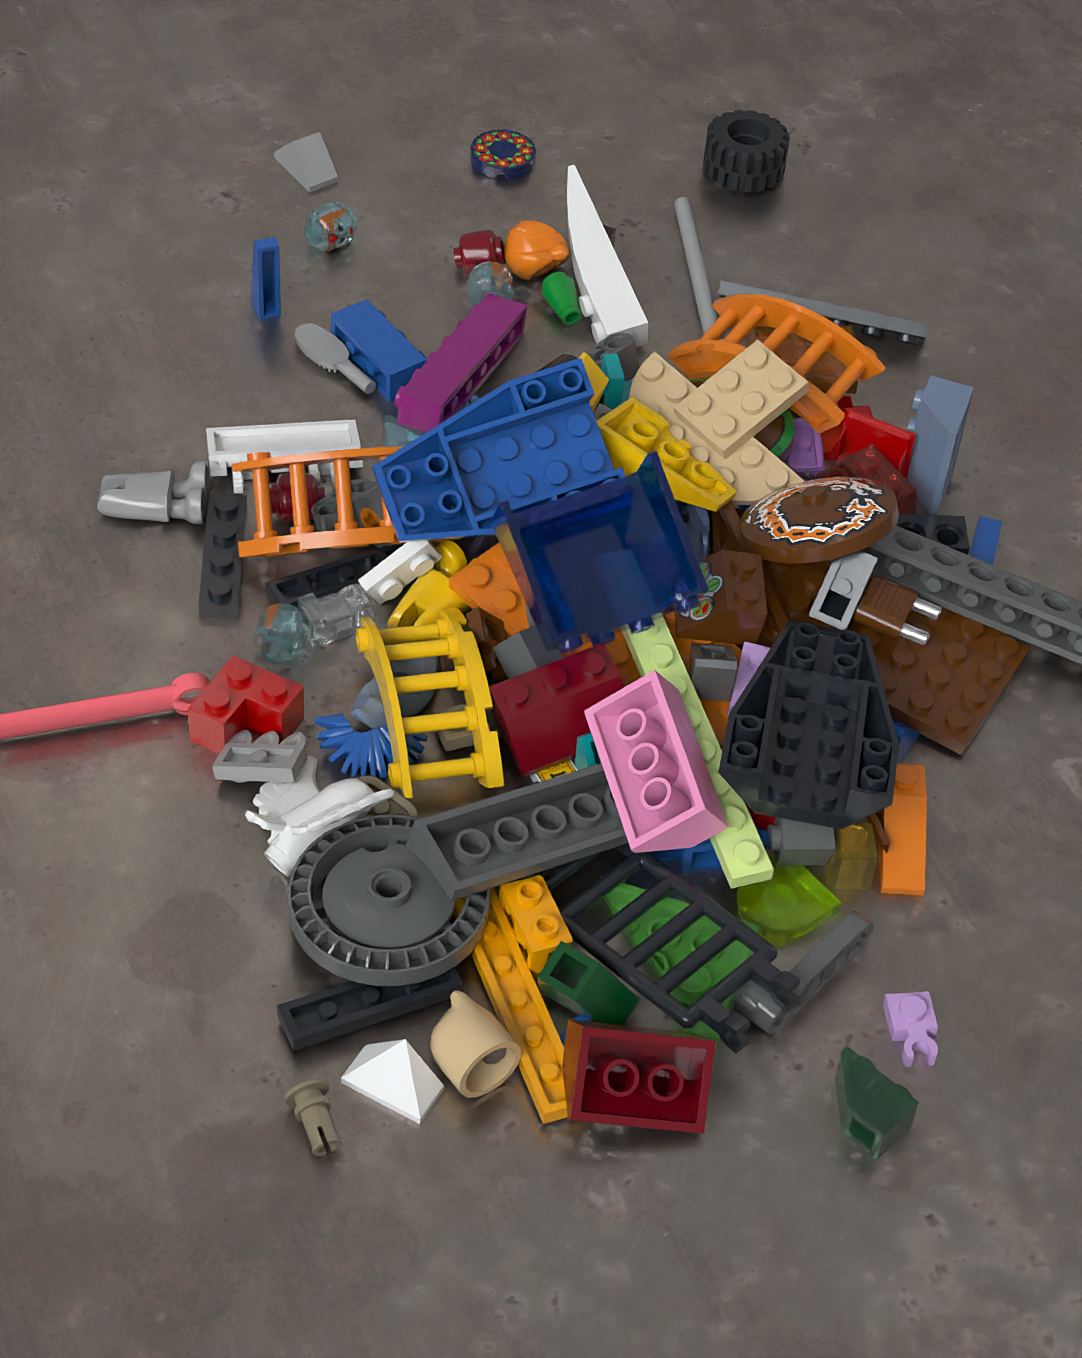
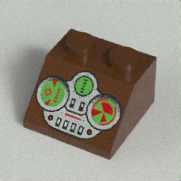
(734, 603)

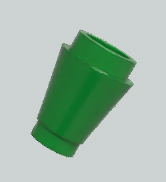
(562, 297)

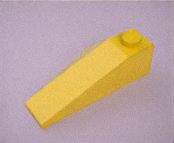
(636, 430)

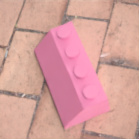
(655, 767)

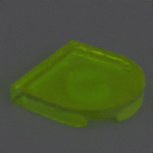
(788, 902)

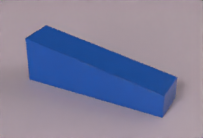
(266, 278)
(986, 539)

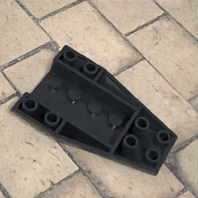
(813, 731)

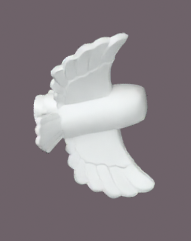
(302, 813)

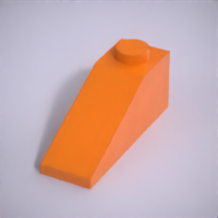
(905, 827)

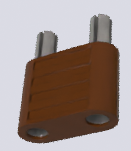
(888, 606)

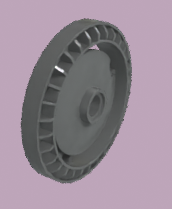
(381, 904)

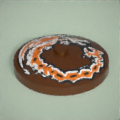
(819, 519)

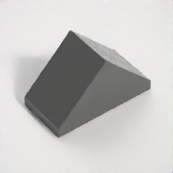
(713, 671)

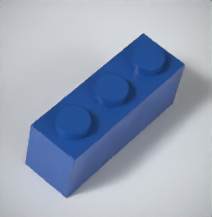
(377, 347)

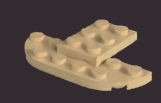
(726, 415)

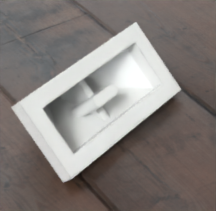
(395, 1078)

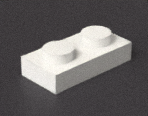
(399, 569)

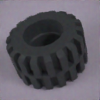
(746, 151)

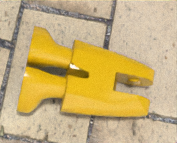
(432, 591)

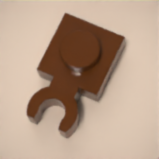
(488, 633)

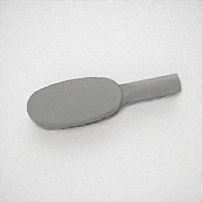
(330, 353)

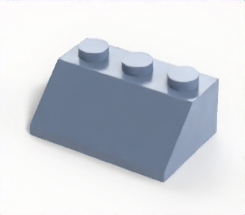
(939, 433)

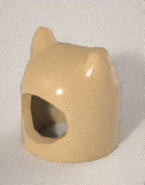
(462, 1042)

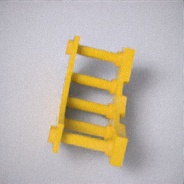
(467, 677)

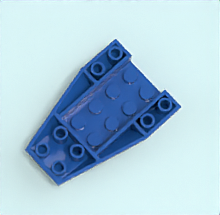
(515, 444)

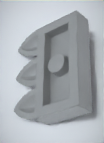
(261, 760)

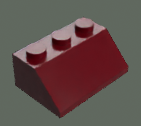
(545, 707)
(637, 1076)

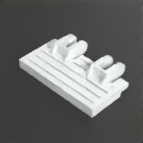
(233, 444)

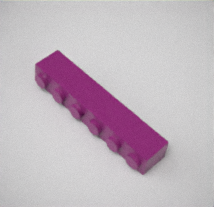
(461, 363)

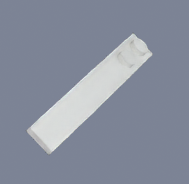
(599, 274)

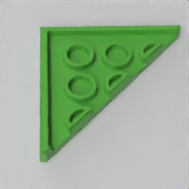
(680, 948)

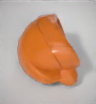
(534, 249)

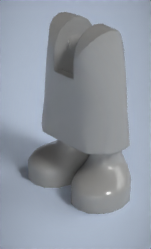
(156, 495)

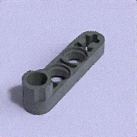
(812, 970)

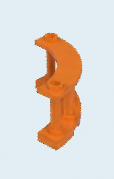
(746, 311)
(302, 537)

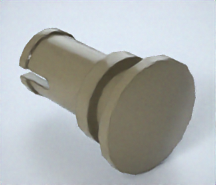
(313, 1110)

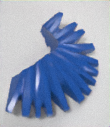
(364, 749)

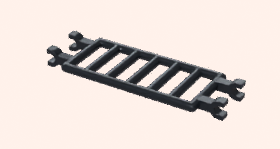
(708, 1006)

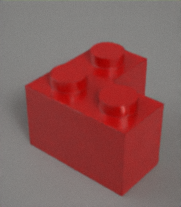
(244, 699)

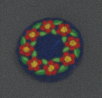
(503, 153)

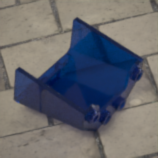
(602, 559)

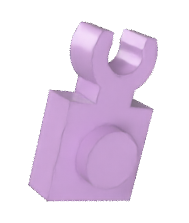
(912, 1020)

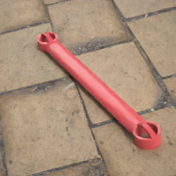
(103, 708)

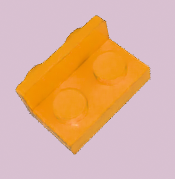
(533, 920)

